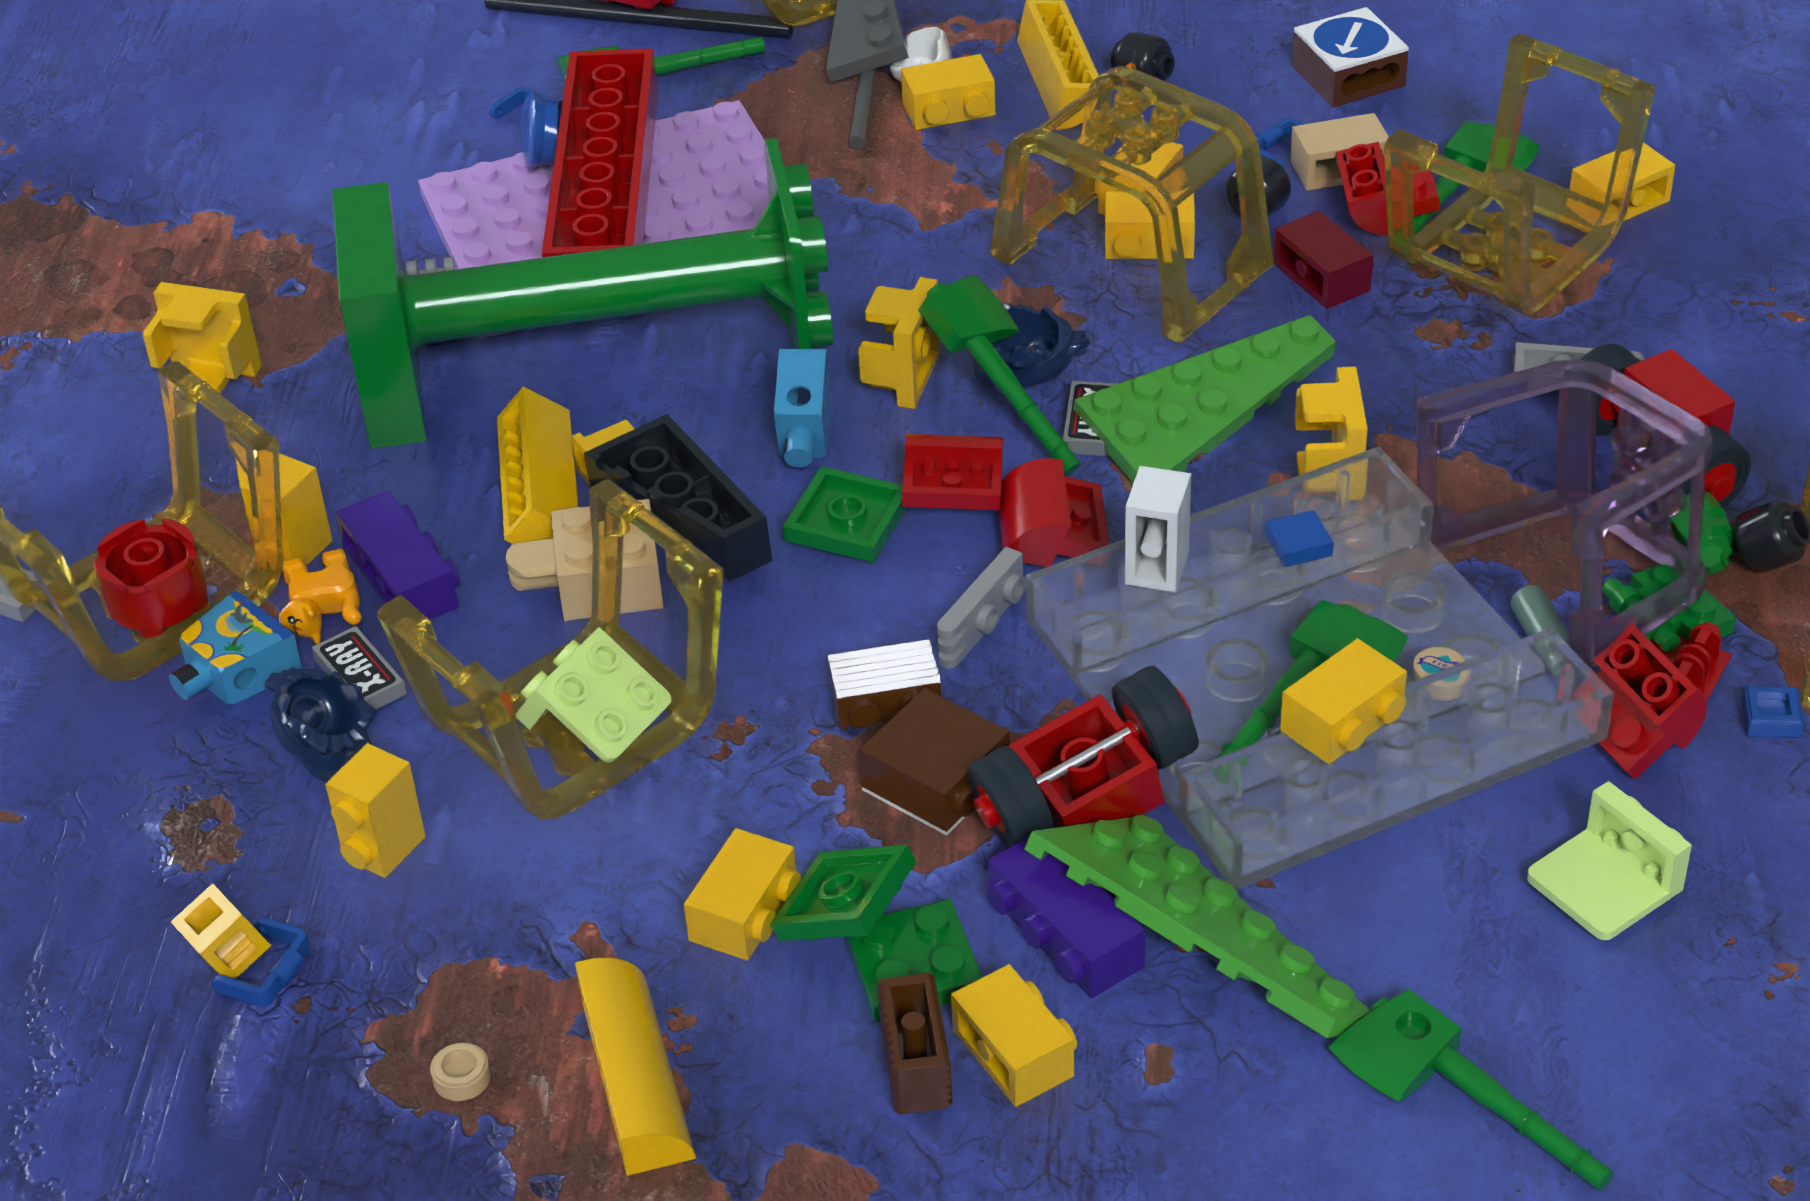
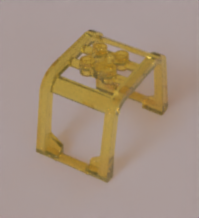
(1139, 140)
(1509, 239)
(258, 570)
(495, 703)

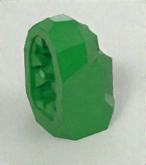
(1716, 534)

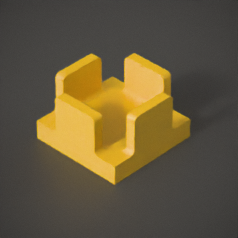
(203, 331)
(916, 346)
(1332, 408)

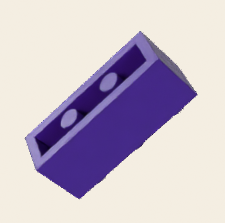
(397, 555)
(1069, 922)

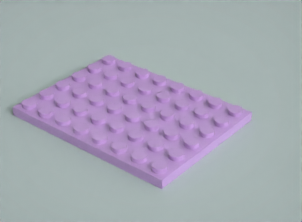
(702, 181)

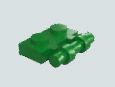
(1667, 634)

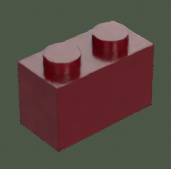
(1323, 259)

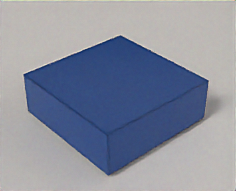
(1299, 538)
(1772, 711)

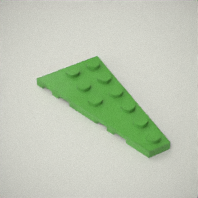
(1203, 400)
(1192, 907)

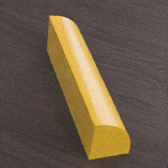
(1055, 56)
(534, 465)
(633, 1065)

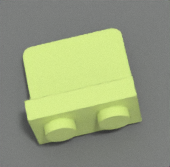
(596, 695)
(1615, 867)

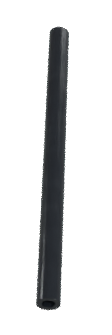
(658, 15)

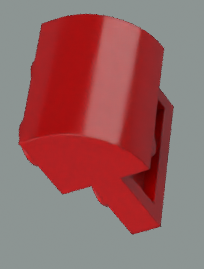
(1365, 187)
(952, 471)
(1050, 513)
(1650, 702)

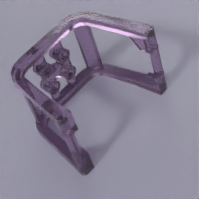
(1638, 480)

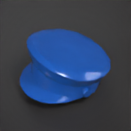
(540, 129)

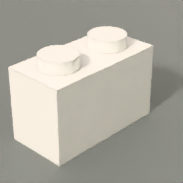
(1157, 528)

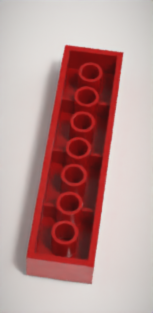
(603, 152)

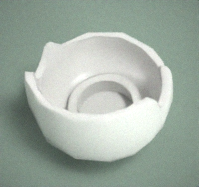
(923, 47)

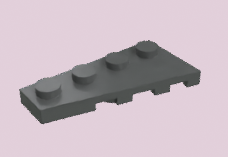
(864, 37)

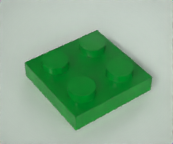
(846, 514)
(843, 893)
(915, 943)

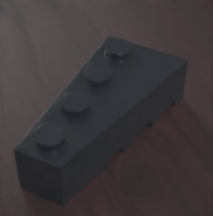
(685, 493)

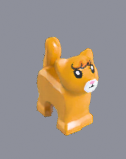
(319, 593)

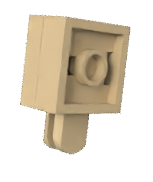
(569, 560)

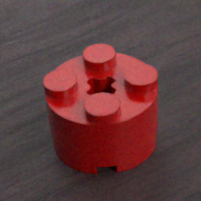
(150, 576)

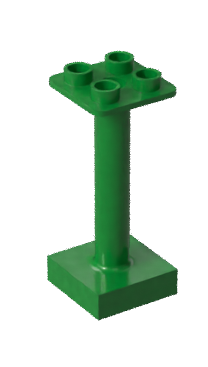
(397, 312)

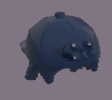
(1040, 347)
(319, 718)

